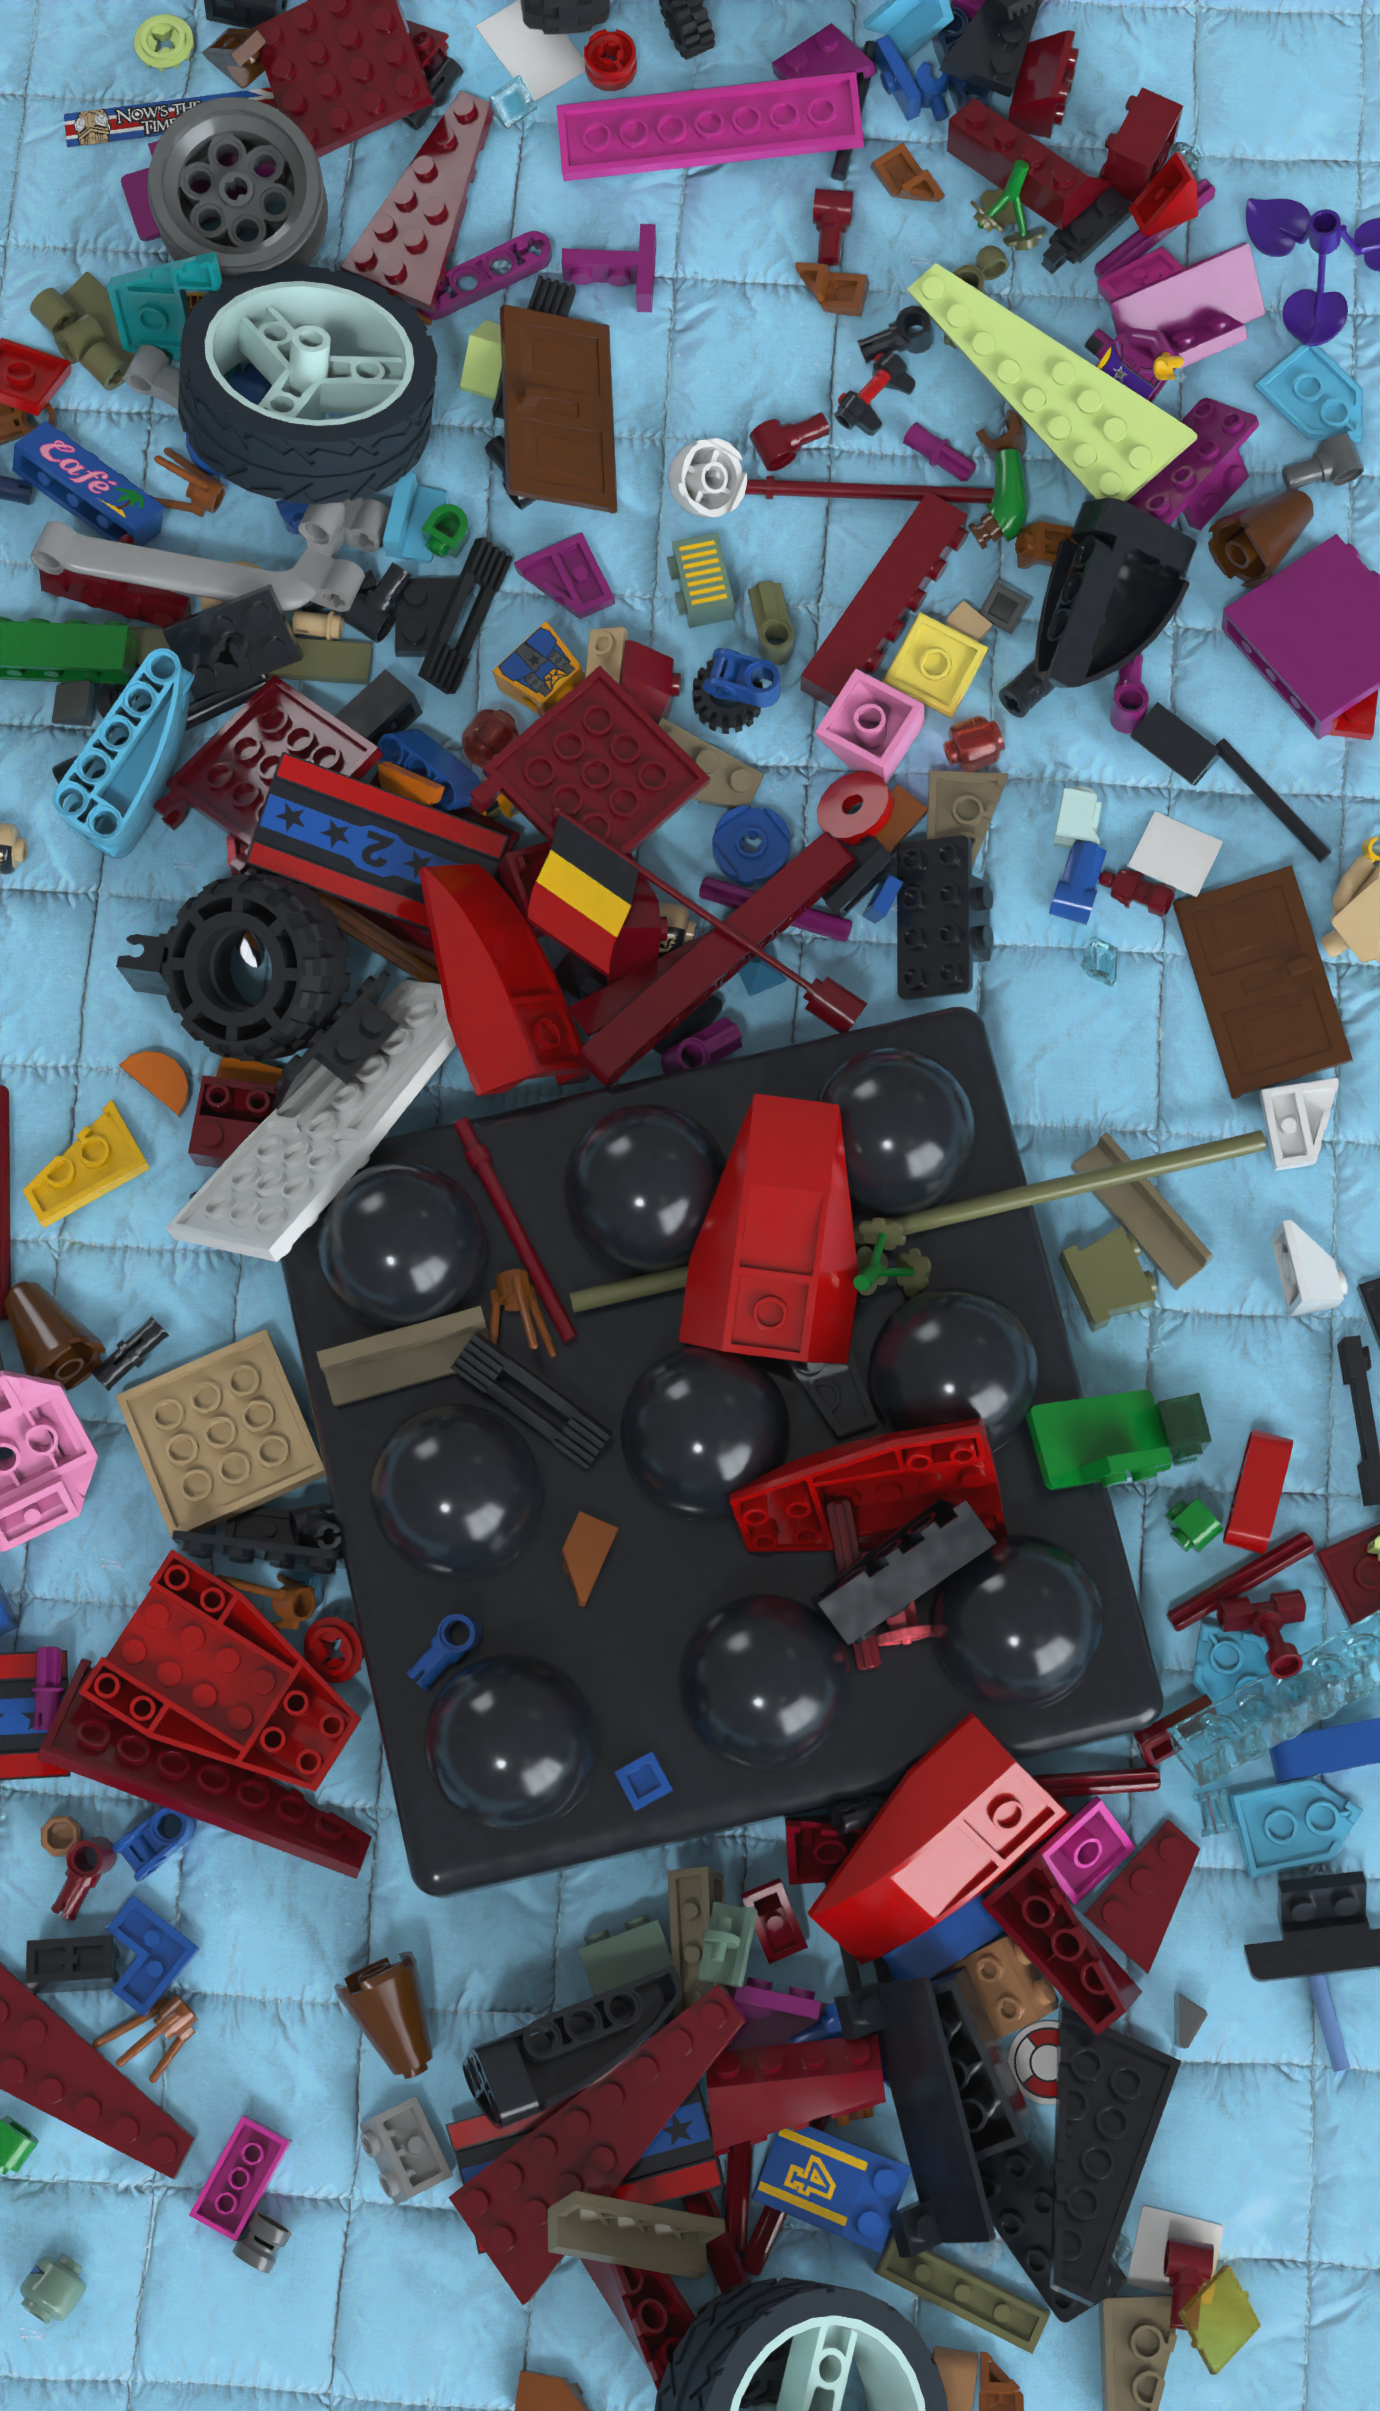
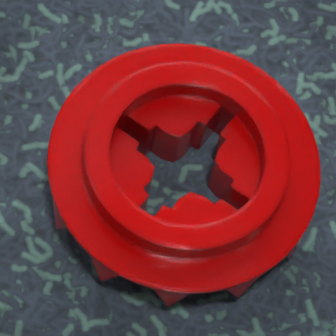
(318, 1649)

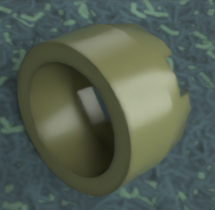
(991, 262)

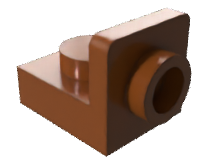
(1040, 543)

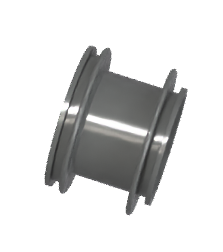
(258, 136)

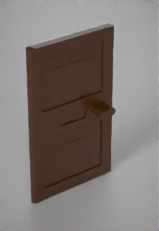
(558, 409)
(1262, 982)

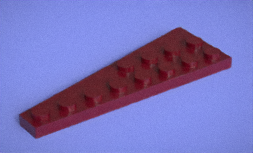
(224, 1795)
(591, 2141)

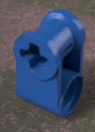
(735, 676)
(148, 1845)

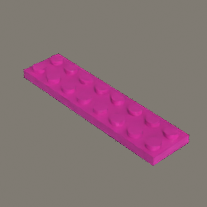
(710, 126)

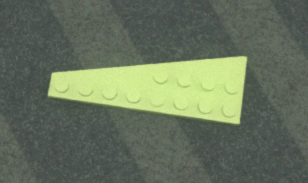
(1083, 416)

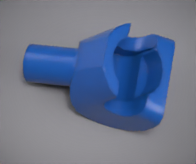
(932, 91)
(291, 514)

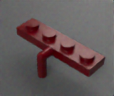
(127, 599)

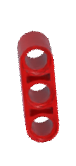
(1258, 1491)

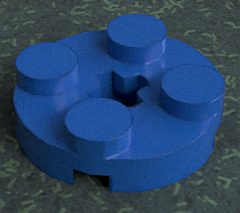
(755, 823)

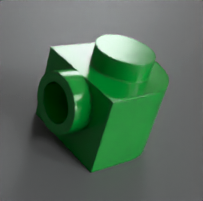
(446, 531)
(1192, 1525)
(15, 2145)

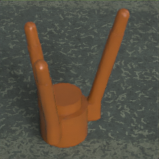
(203, 490)
(518, 1295)
(291, 1602)
(172, 2019)

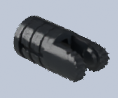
(1024, 692)

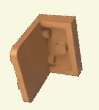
(1008, 1986)

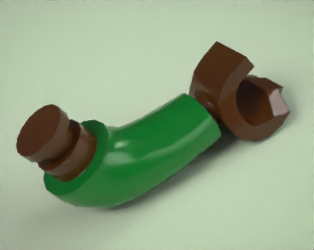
(1009, 502)

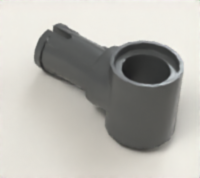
(1334, 462)

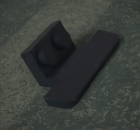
(1320, 1930)

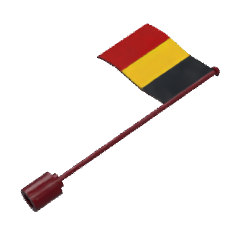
(590, 889)

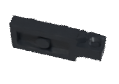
(1087, 231)

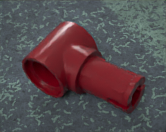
(831, 215)
(779, 443)
(81, 1875)
(1188, 2268)

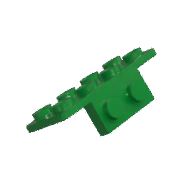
(1099, 1440)

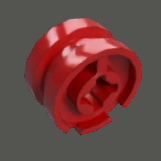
(604, 72)

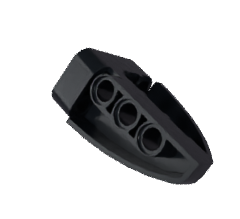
(1109, 592)
(530, 2074)

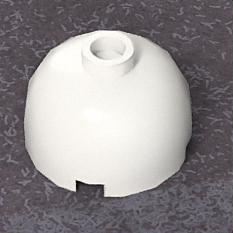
(707, 478)

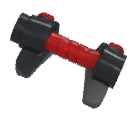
(854, 407)

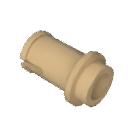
(318, 624)

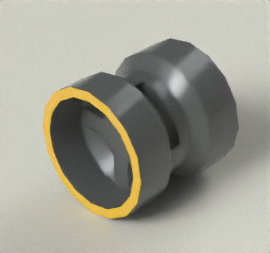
(261, 2242)

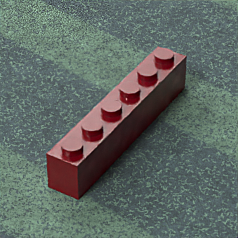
(887, 598)

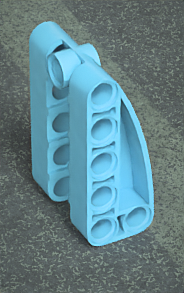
(133, 762)

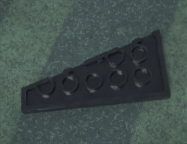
(1104, 2126)

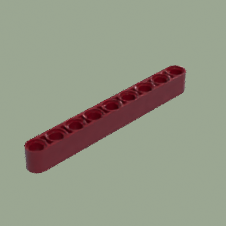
(715, 960)

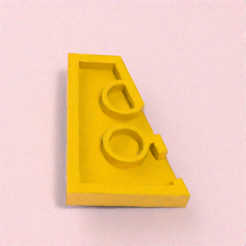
(91, 1167)

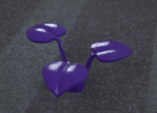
(1275, 230)

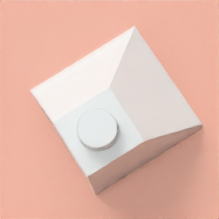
(1306, 1272)

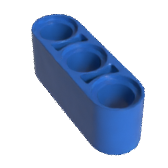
(425, 757)
(1327, 1750)
(944, 1942)

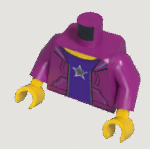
(1136, 359)

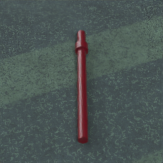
(480, 1159)

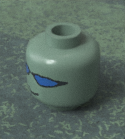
(52, 2288)

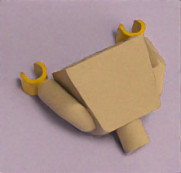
(1357, 909)

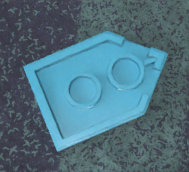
(1314, 395)
(1227, 1661)
(1291, 1825)

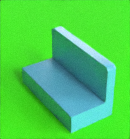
(910, 22)
(407, 515)

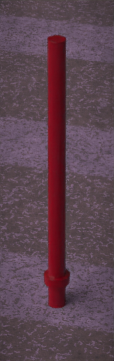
(865, 491)

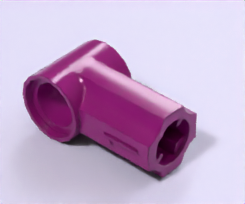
(704, 1046)

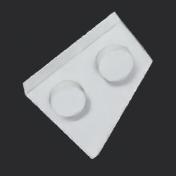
(1297, 1121)

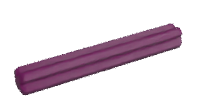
(1138, 244)
(812, 920)

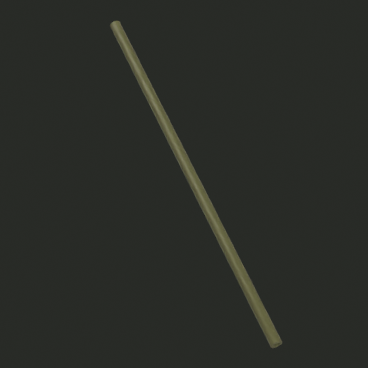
(971, 1208)

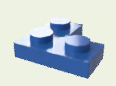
(160, 1958)

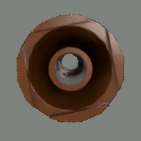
(1260, 536)
(50, 1337)
(390, 2012)

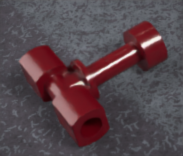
(1266, 1621)

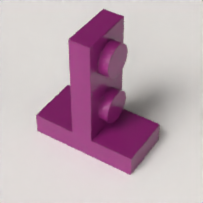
(617, 267)

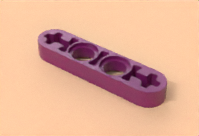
(487, 280)

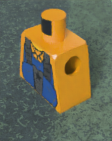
(539, 671)

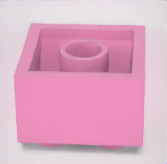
(871, 725)

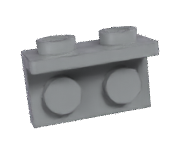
(404, 2151)

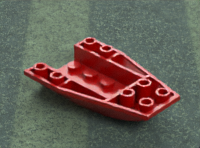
(497, 984)
(777, 1241)
(883, 1478)
(220, 1681)
(938, 1843)

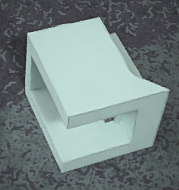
(1077, 817)

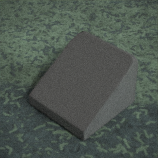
(1005, 606)
(74, 703)
(1187, 2020)

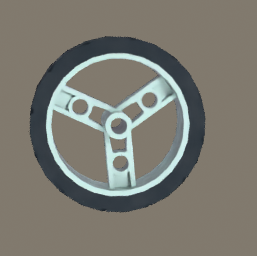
(287, 328)
(827, 2330)

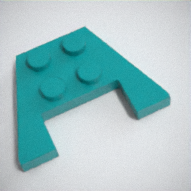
(154, 304)

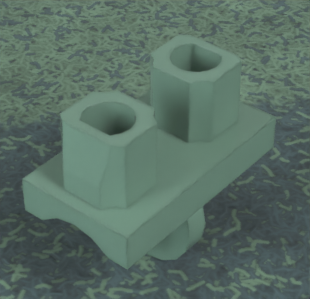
(727, 1944)

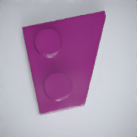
(823, 54)
(568, 576)

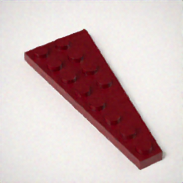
(74, 2082)

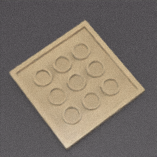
(221, 1435)

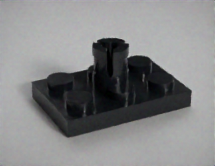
(233, 641)

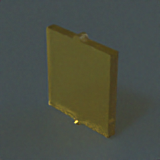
(1219, 2319)

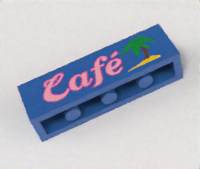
(86, 486)

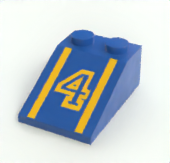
(832, 2184)

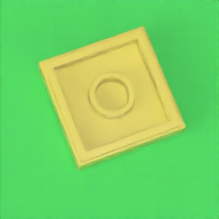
(935, 665)

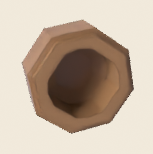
(60, 1834)

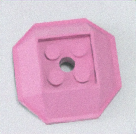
(50, 1461)

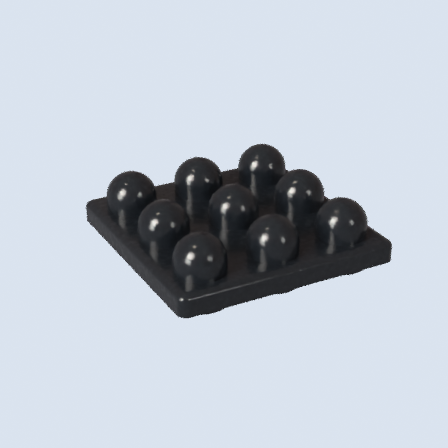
(686, 1631)

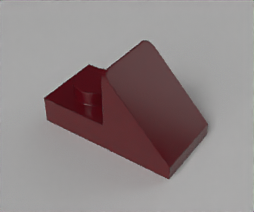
(775, 1921)

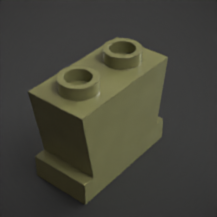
(1108, 1278)

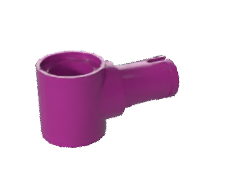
(1130, 693)

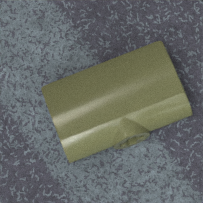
(85, 329)

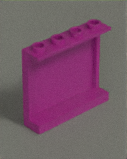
(1314, 632)

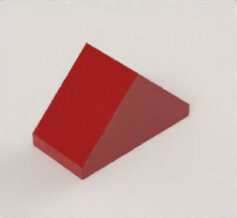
(1167, 198)

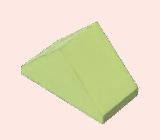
(483, 361)

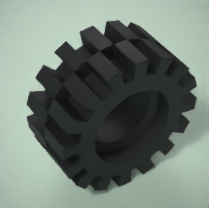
(688, 26)
(717, 715)

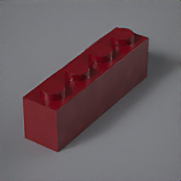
(993, 144)
(816, 1848)
(1050, 1934)
(789, 2086)
(647, 2310)

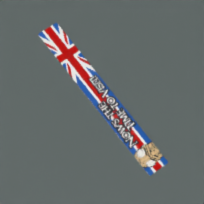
(140, 119)

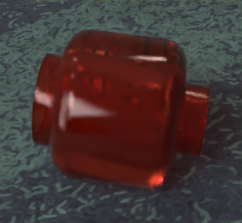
(488, 735)
(974, 744)

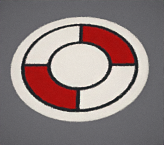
(1035, 2061)

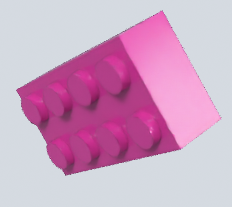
(240, 2178)

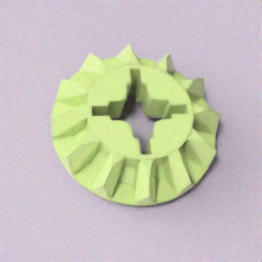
(163, 28)

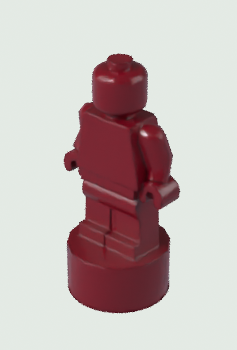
(1129, 887)

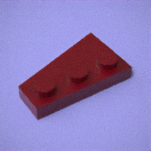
(1145, 1894)

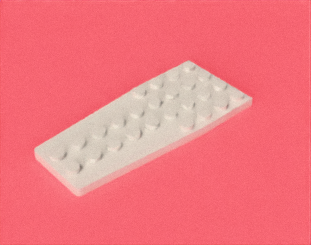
(318, 1138)

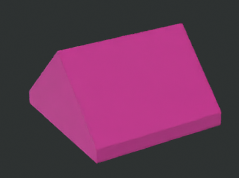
(1086, 1849)

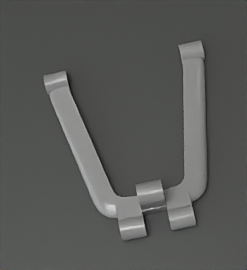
(314, 577)

